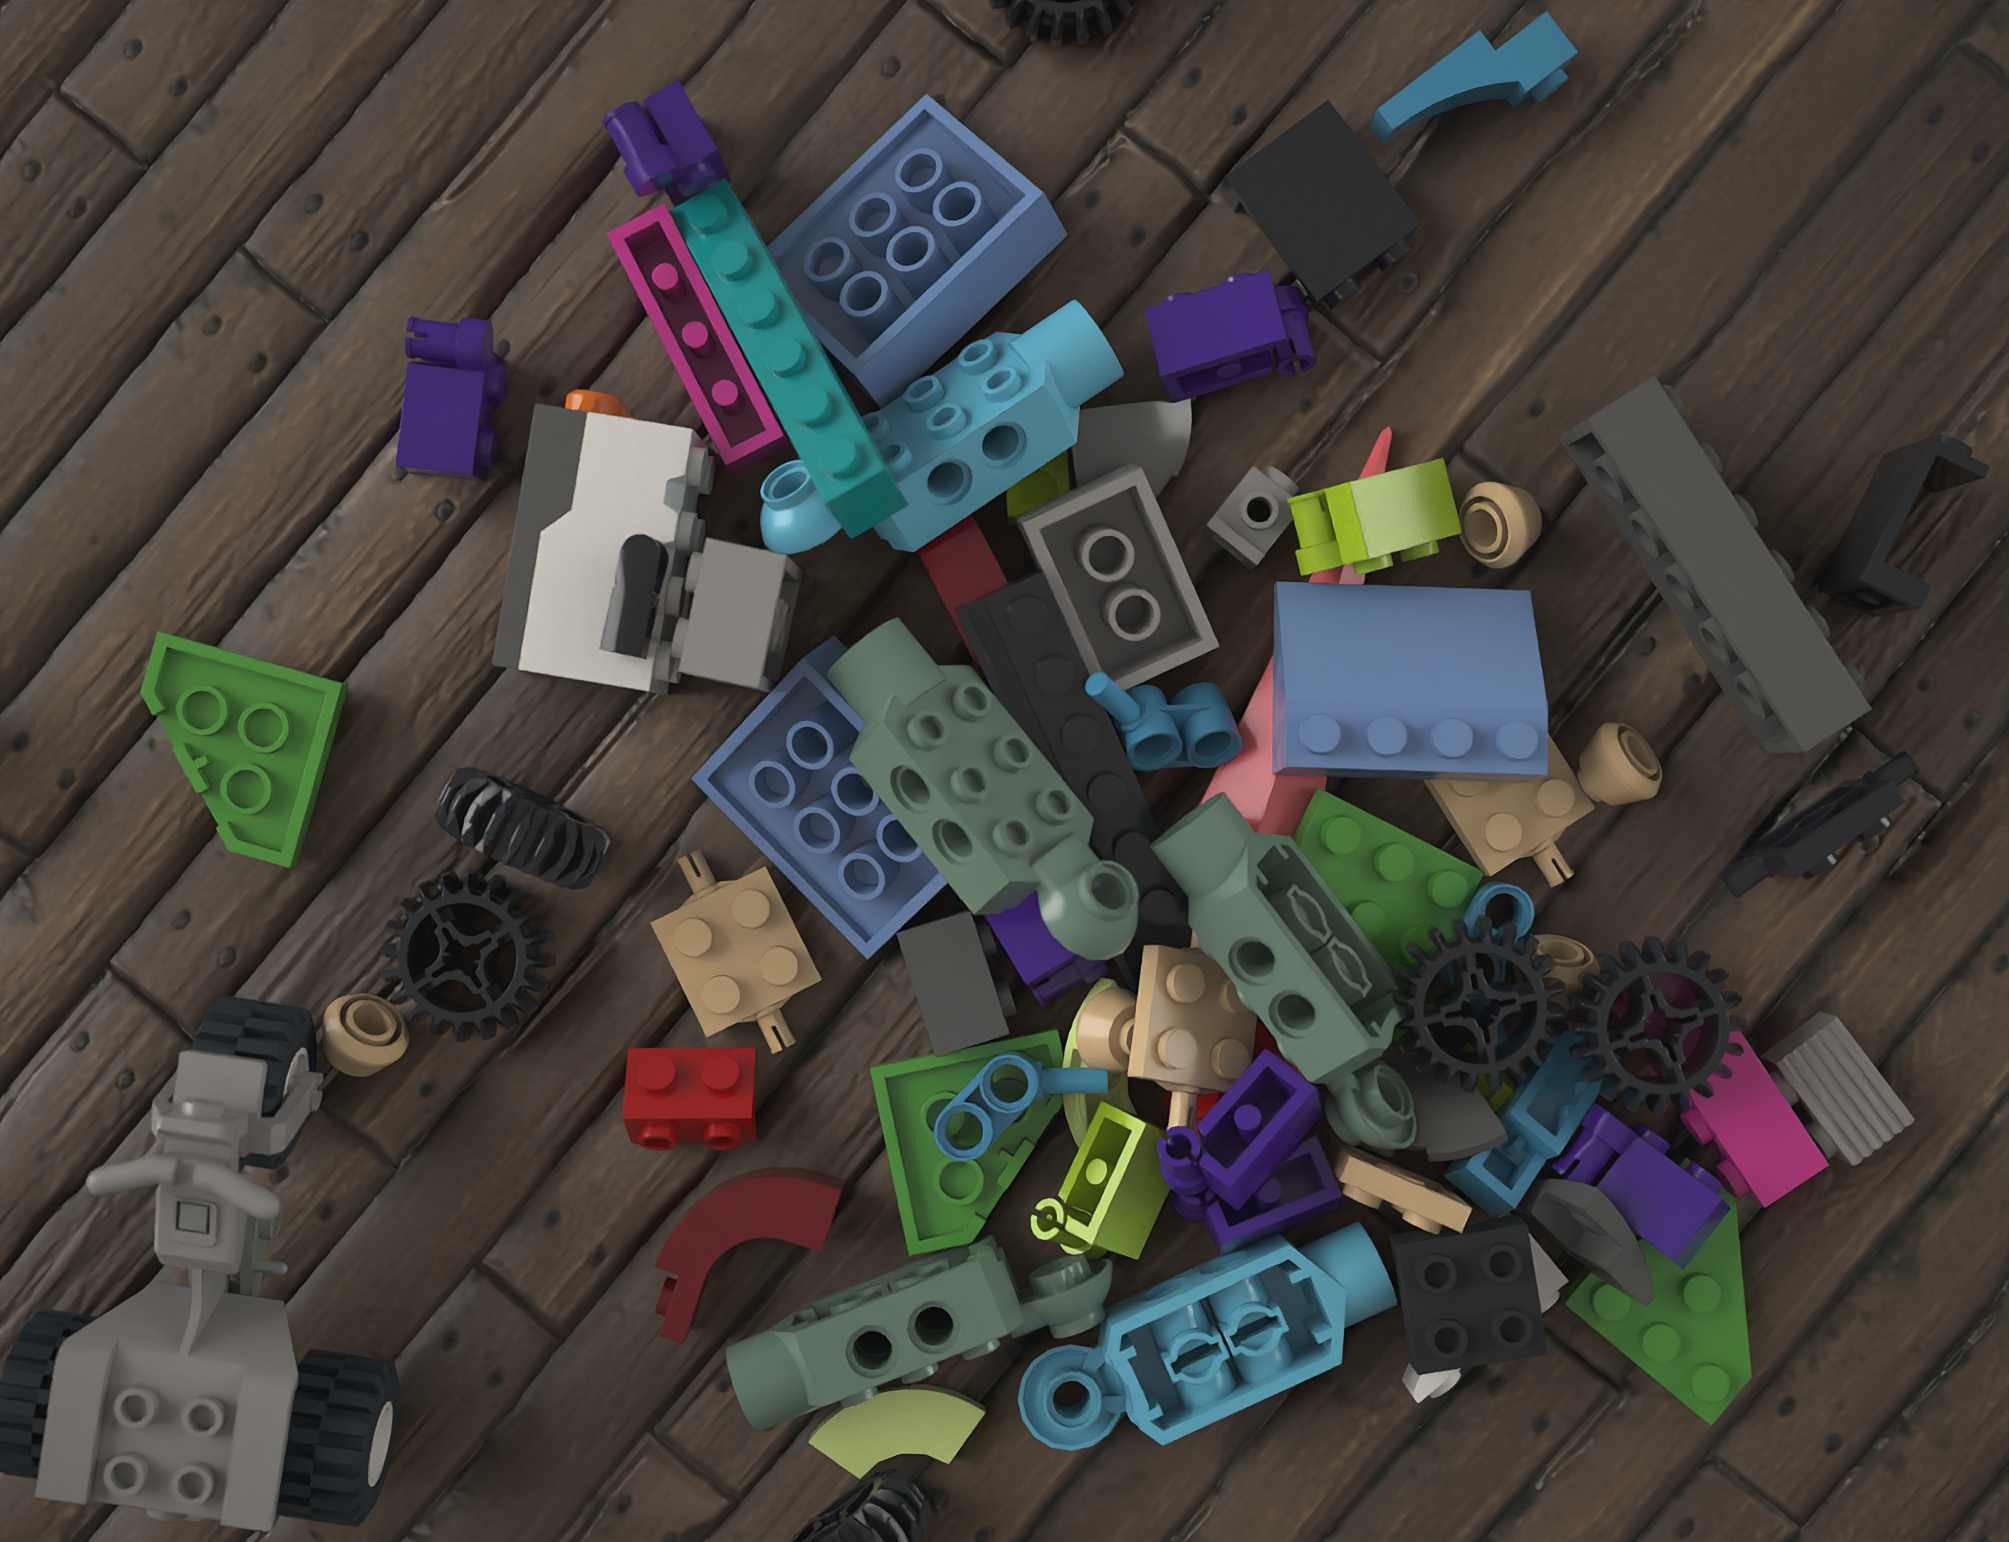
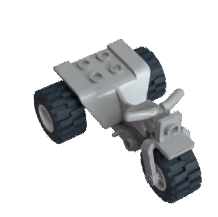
(196, 1389)

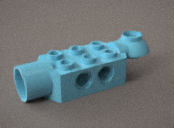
(961, 433)
(1211, 1340)

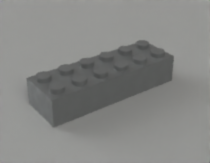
(1716, 570)

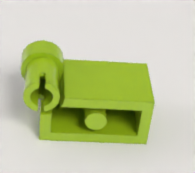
(1374, 517)
(1111, 1186)

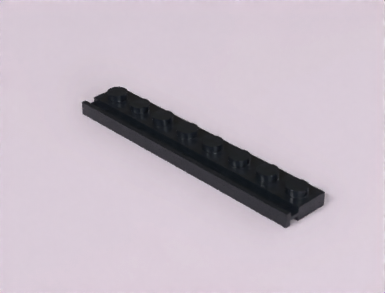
(1042, 686)

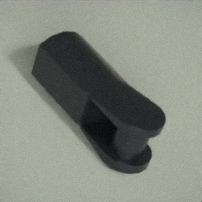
(635, 597)

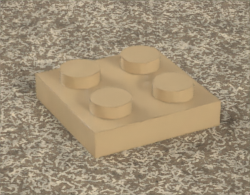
(1416, 1196)

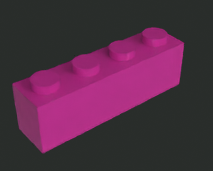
(698, 339)
(1746, 1120)

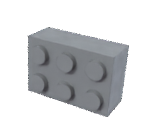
(1118, 577)
(737, 615)

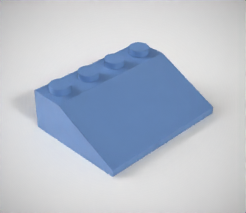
(912, 249)
(1407, 683)
(814, 813)

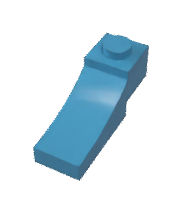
(1476, 73)
(1537, 1124)

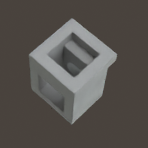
(1238, 533)

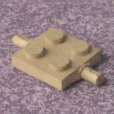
(1515, 819)
(736, 951)
(1189, 1028)

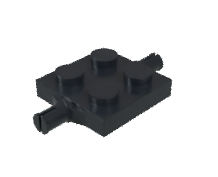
(1809, 839)

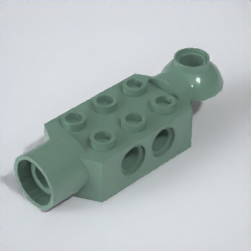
(980, 793)
(1295, 964)
(825, 1358)

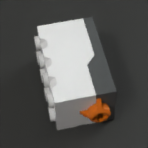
(583, 492)

